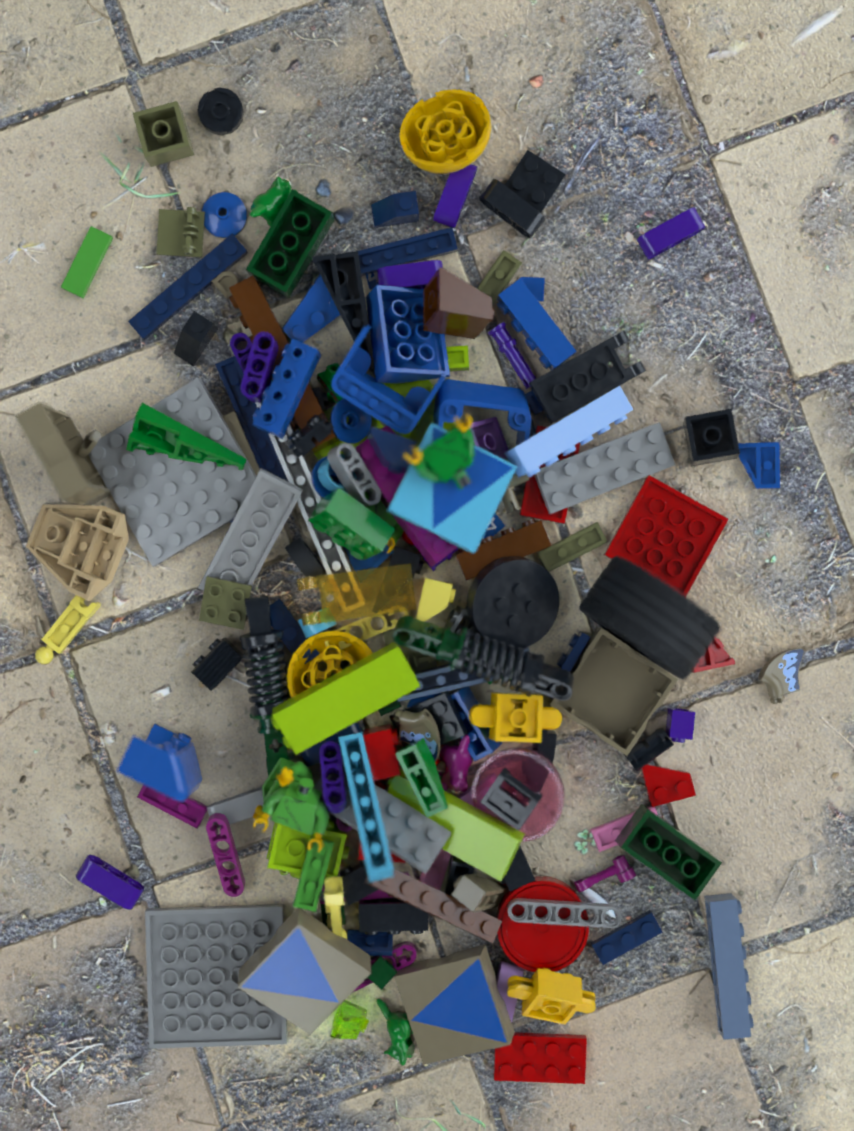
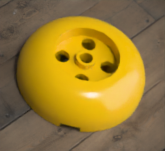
(432, 131)
(304, 676)

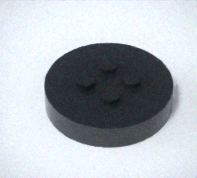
(513, 601)

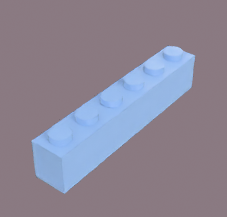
(569, 431)

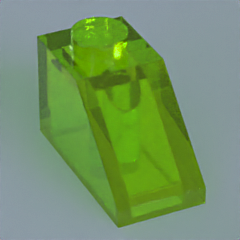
(349, 1021)

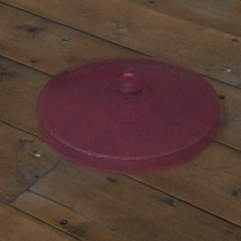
(535, 773)

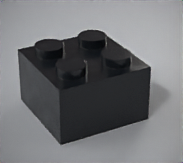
(711, 437)

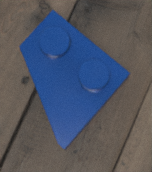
(761, 463)

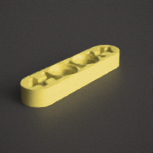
(368, 631)

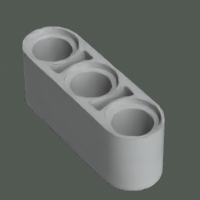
(344, 469)
(238, 807)

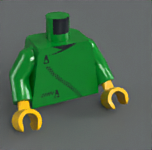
(447, 456)

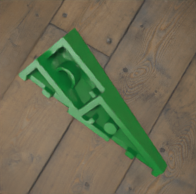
(162, 434)

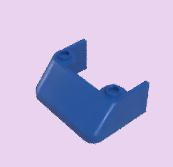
(456, 394)
(375, 397)
(163, 763)

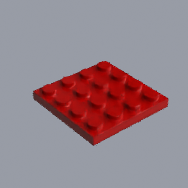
(667, 534)

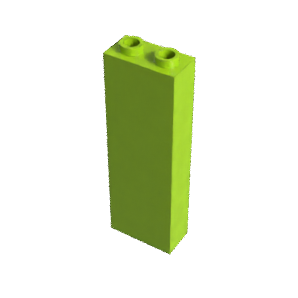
(344, 698)
(474, 834)

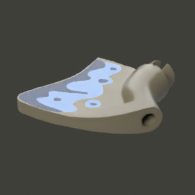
(782, 674)
(418, 726)

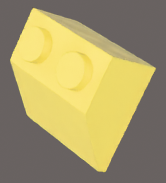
(434, 598)

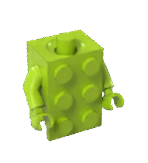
(289, 848)

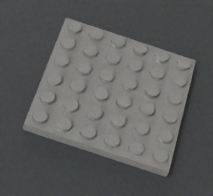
(171, 499)
(195, 973)

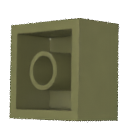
(163, 133)

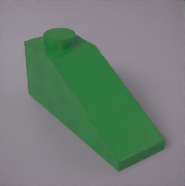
(423, 776)

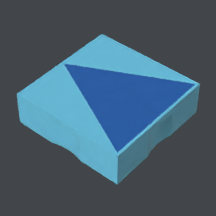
(444, 508)

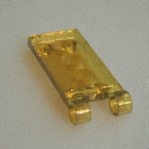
(361, 593)

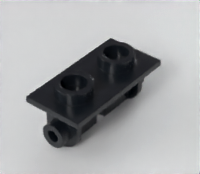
(302, 439)
(649, 749)

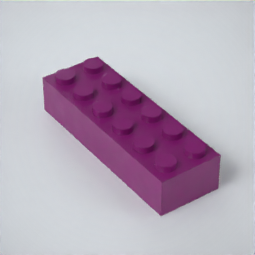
(427, 542)

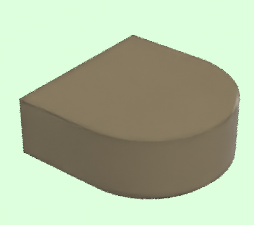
(224, 281)

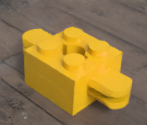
(515, 717)
(551, 995)

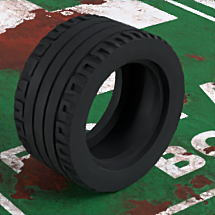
(650, 616)

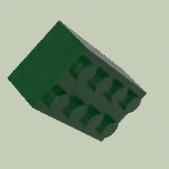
(290, 243)
(668, 852)

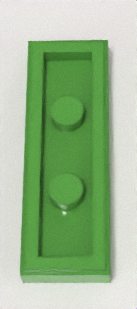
(87, 262)
(313, 876)

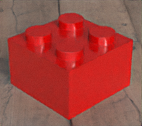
(381, 749)

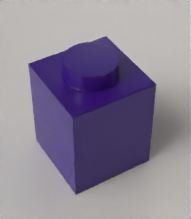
(680, 724)

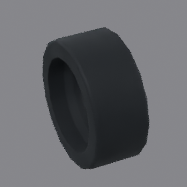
(304, 558)

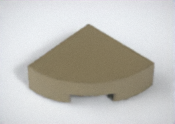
(89, 443)

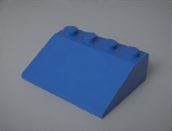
(397, 337)

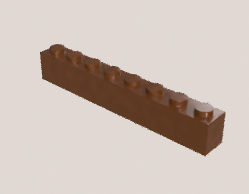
(260, 318)

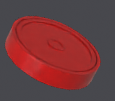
(541, 945)

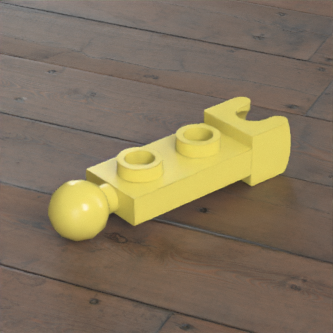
(65, 628)
(333, 900)

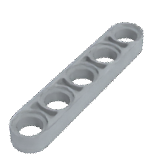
(575, 916)

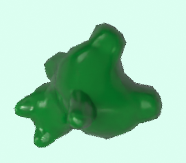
(269, 203)
(399, 1032)

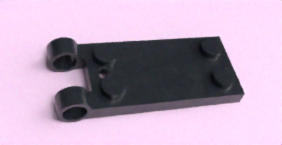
(583, 379)

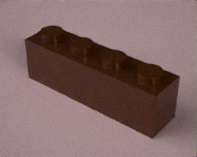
(511, 543)

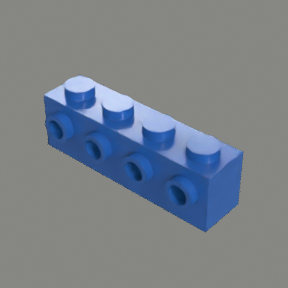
(535, 324)
(287, 388)

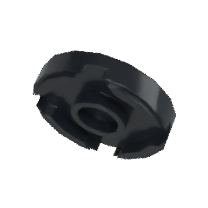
(220, 111)

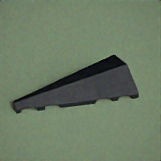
(344, 282)

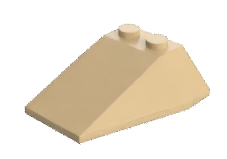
(80, 545)

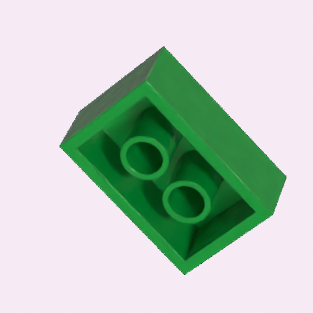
(351, 524)

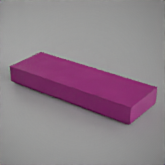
(188, 811)

